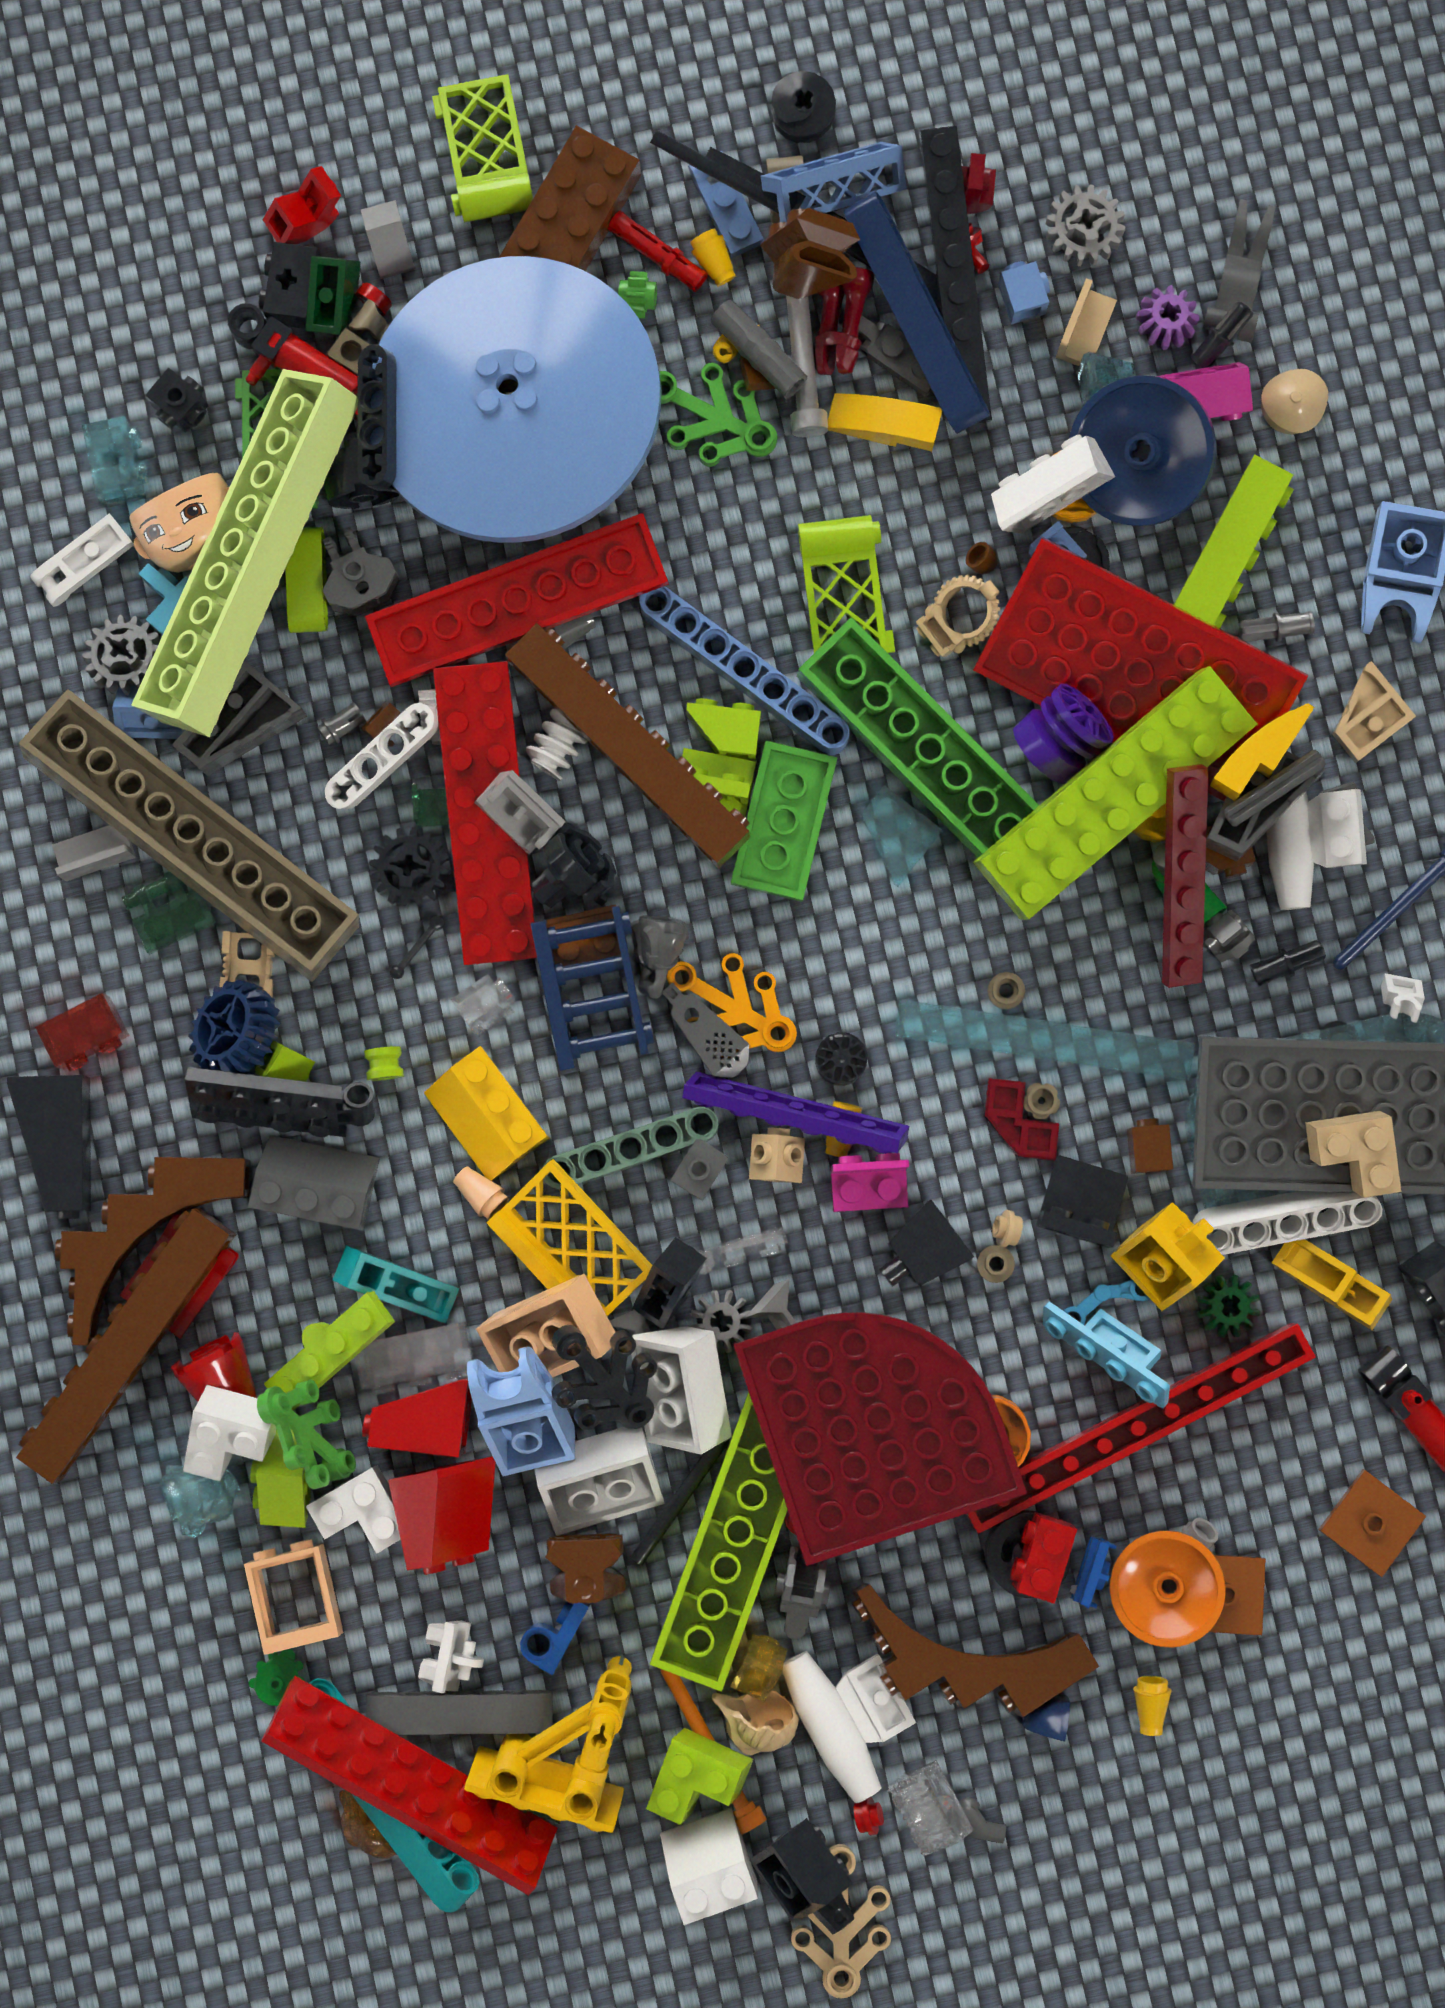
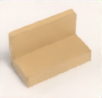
(1086, 325)

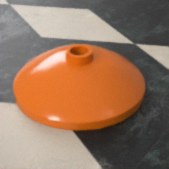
(1161, 1616)

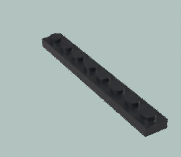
(953, 249)

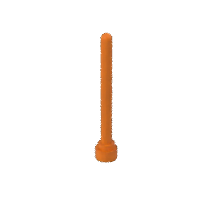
(746, 1813)

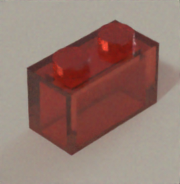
(83, 1032)

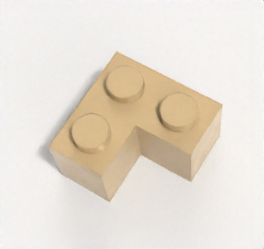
(1365, 1143)

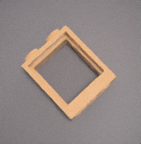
(300, 1636)

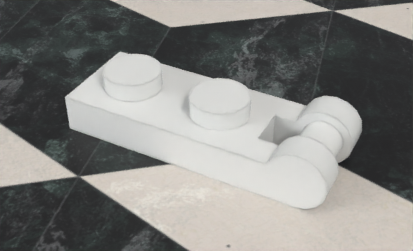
(82, 559)

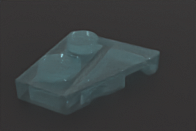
(898, 832)

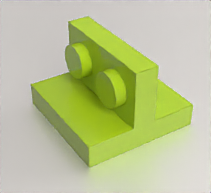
(727, 774)

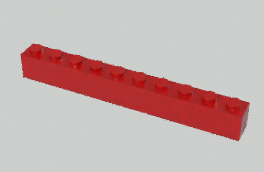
(1146, 1422)

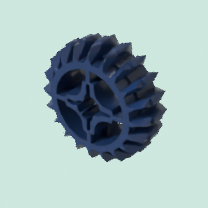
(234, 1028)

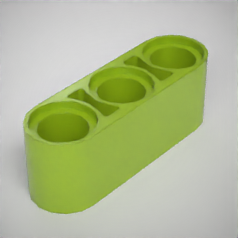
(305, 583)

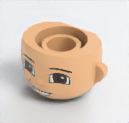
(178, 522)

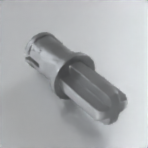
(1277, 627)

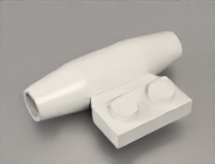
(1311, 832)
(846, 1718)

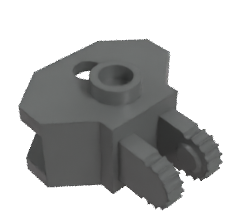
(356, 574)
(801, 1593)

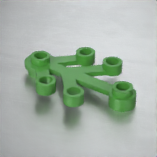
(719, 419)
(276, 1408)

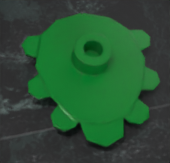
(275, 1676)

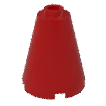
(217, 1364)

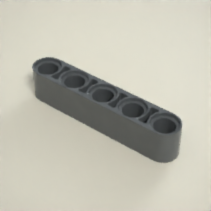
(462, 1711)

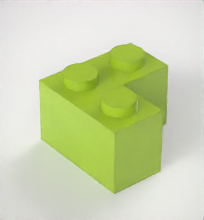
(280, 1492)
(696, 1767)

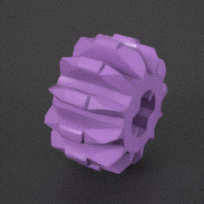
(1171, 306)

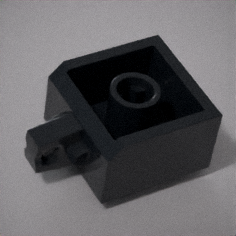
(806, 1876)

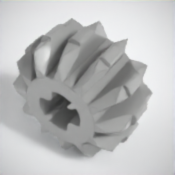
(727, 1310)

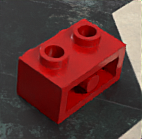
(1043, 1557)

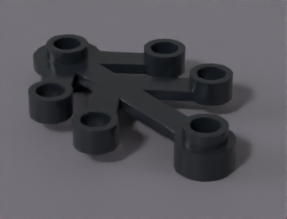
(607, 1383)

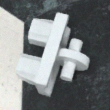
(454, 1657)

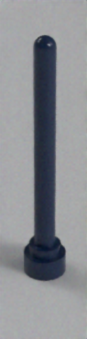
(1391, 913)

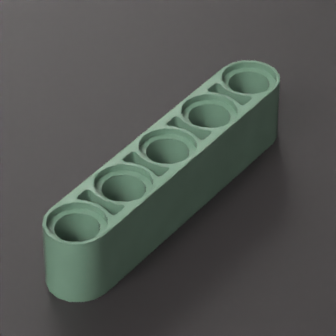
(645, 1135)

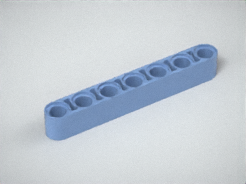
(753, 685)

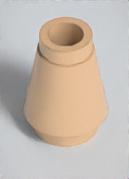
(481, 1192)

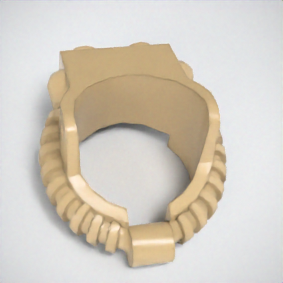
(935, 623)

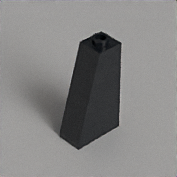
(57, 1138)

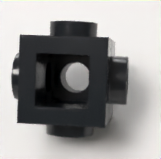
(177, 401)

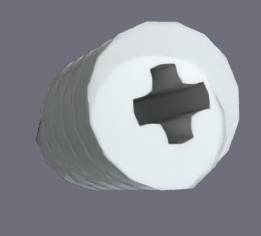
(554, 745)

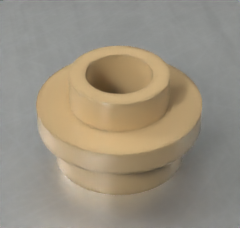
(1007, 1229)

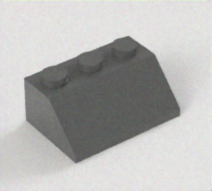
(314, 1183)

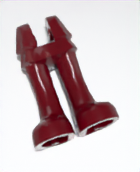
(842, 346)

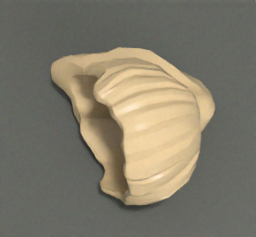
(758, 1724)

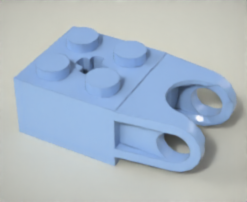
(1403, 578)
(520, 1415)

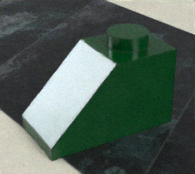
(331, 294)

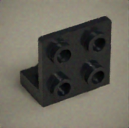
(1082, 1201)

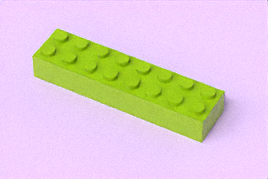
(1112, 793)
(724, 1561)

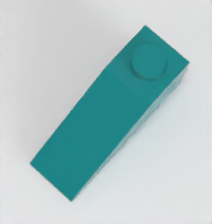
(395, 1284)

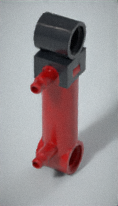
(282, 349)
(1407, 1400)

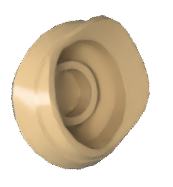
(1294, 401)

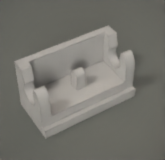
(519, 811)

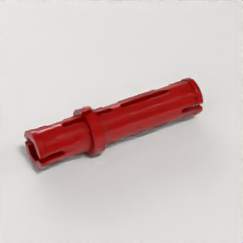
(669, 259)

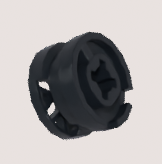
(841, 1059)

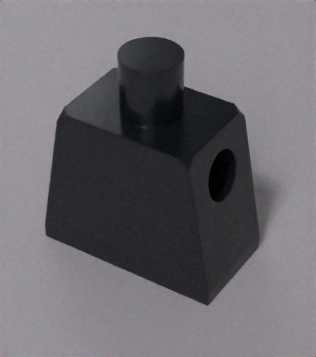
(925, 1248)

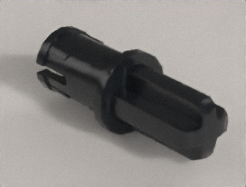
(1222, 335)
(1287, 962)

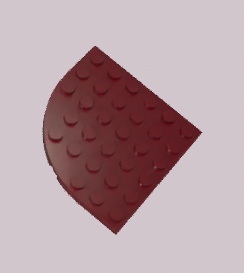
(874, 1429)

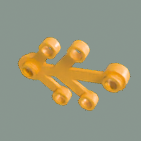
(739, 1009)

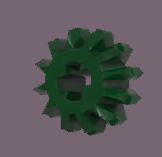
(1215, 1306)

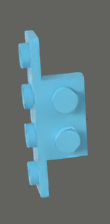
(1113, 1347)

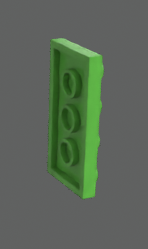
(784, 821)

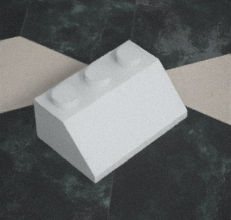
(1050, 484)
(685, 1389)
(603, 1482)

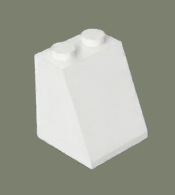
(708, 1866)

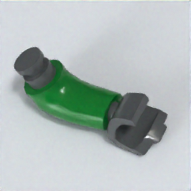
(1225, 933)

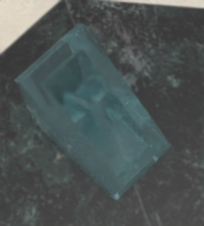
(1099, 371)

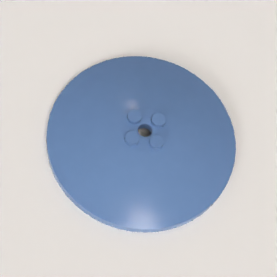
(555, 445)

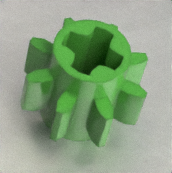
(639, 293)

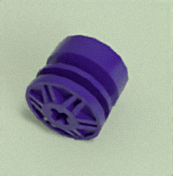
(1063, 733)

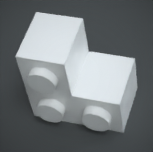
(225, 1426)
(360, 1499)

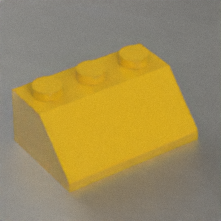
(485, 1114)

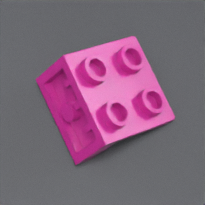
(869, 1184)

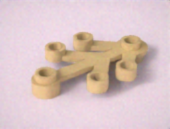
(841, 1939)

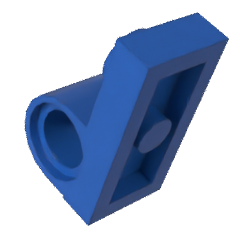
(570, 1619)

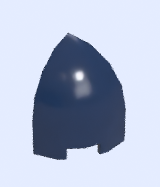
(1050, 1718)

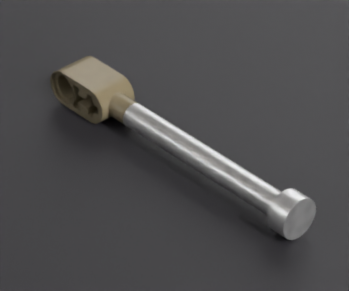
(808, 419)

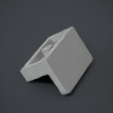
(91, 852)

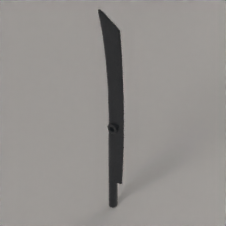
(748, 182)

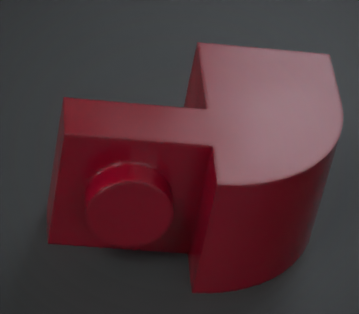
(978, 184)

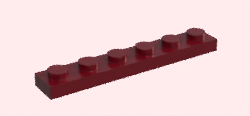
(1184, 875)

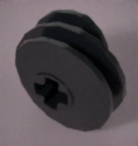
(803, 89)

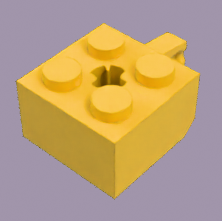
(1168, 1255)

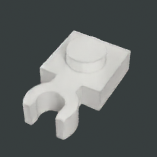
(1403, 995)

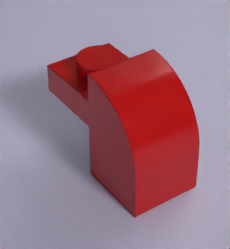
(305, 212)

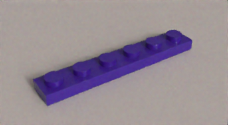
(789, 1110)

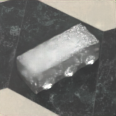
(415, 1357)

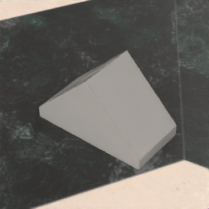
(387, 239)

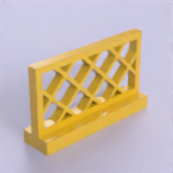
(543, 1259)

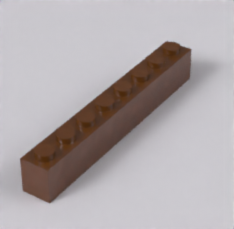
(628, 745)
(125, 1345)

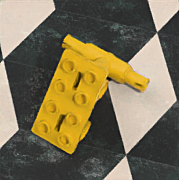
(564, 1791)

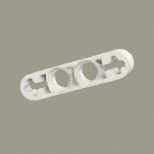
(385, 760)

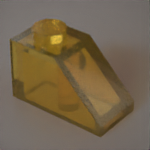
(759, 1667)

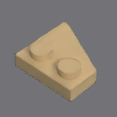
(1371, 714)

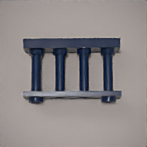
(563, 1011)

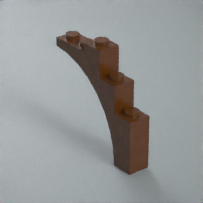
(130, 1218)
(916, 1662)

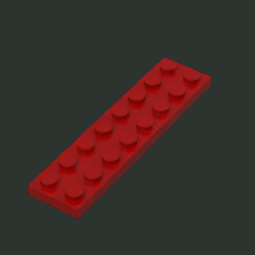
(513, 597)
(487, 862)
(408, 1785)

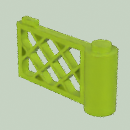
(487, 192)
(839, 543)

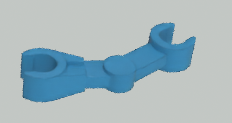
(1103, 1293)

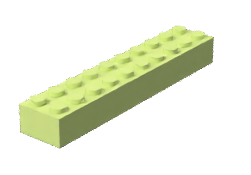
(246, 552)

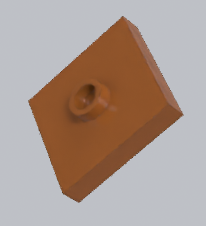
(1372, 1523)
(1244, 1595)

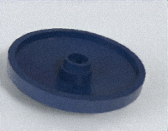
(1155, 445)

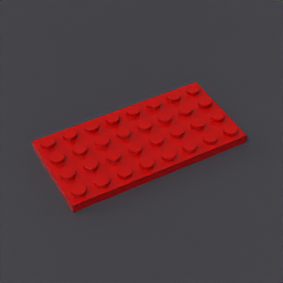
(1122, 647)

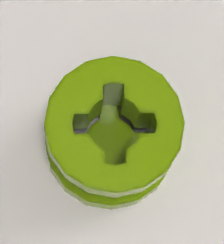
(384, 1063)

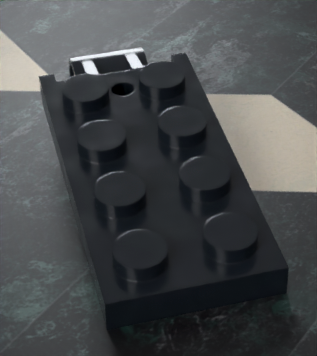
(278, 1102)

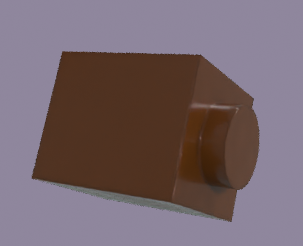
(1149, 1147)

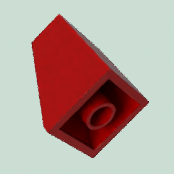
(423, 1422)
(444, 1513)

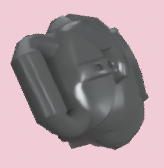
(657, 948)

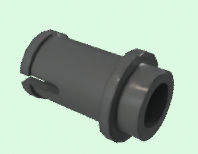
(341, 724)

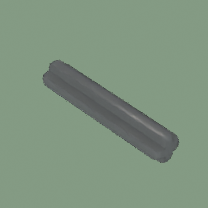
(1274, 787)

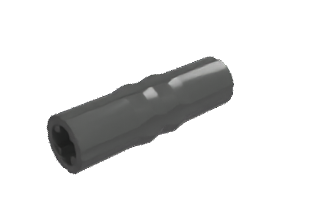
(758, 348)

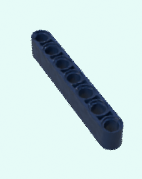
(917, 313)

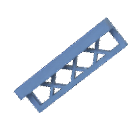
(832, 168)

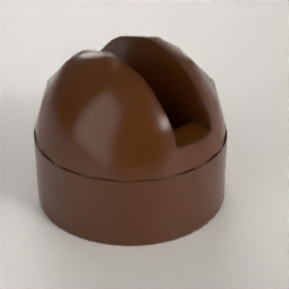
(982, 558)

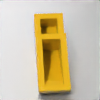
(885, 420)
(1260, 752)
(1333, 1281)

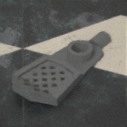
(704, 1029)

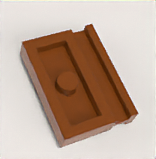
(585, 949)

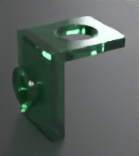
(429, 806)

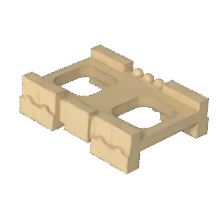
(236, 966)

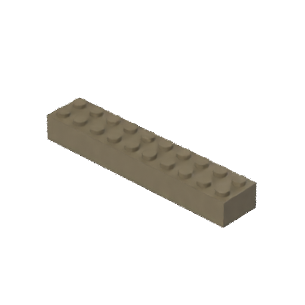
(189, 835)

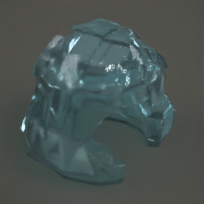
(197, 1499)

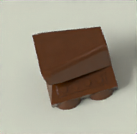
(810, 252)
(586, 1567)

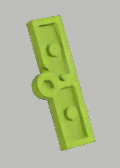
(334, 1345)

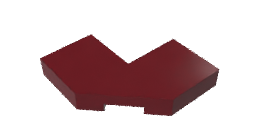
(1005, 1112)

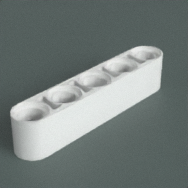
(1303, 1224)

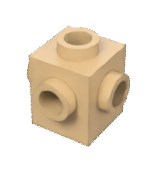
(777, 1156)

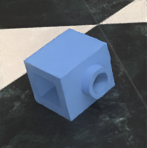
(1024, 291)

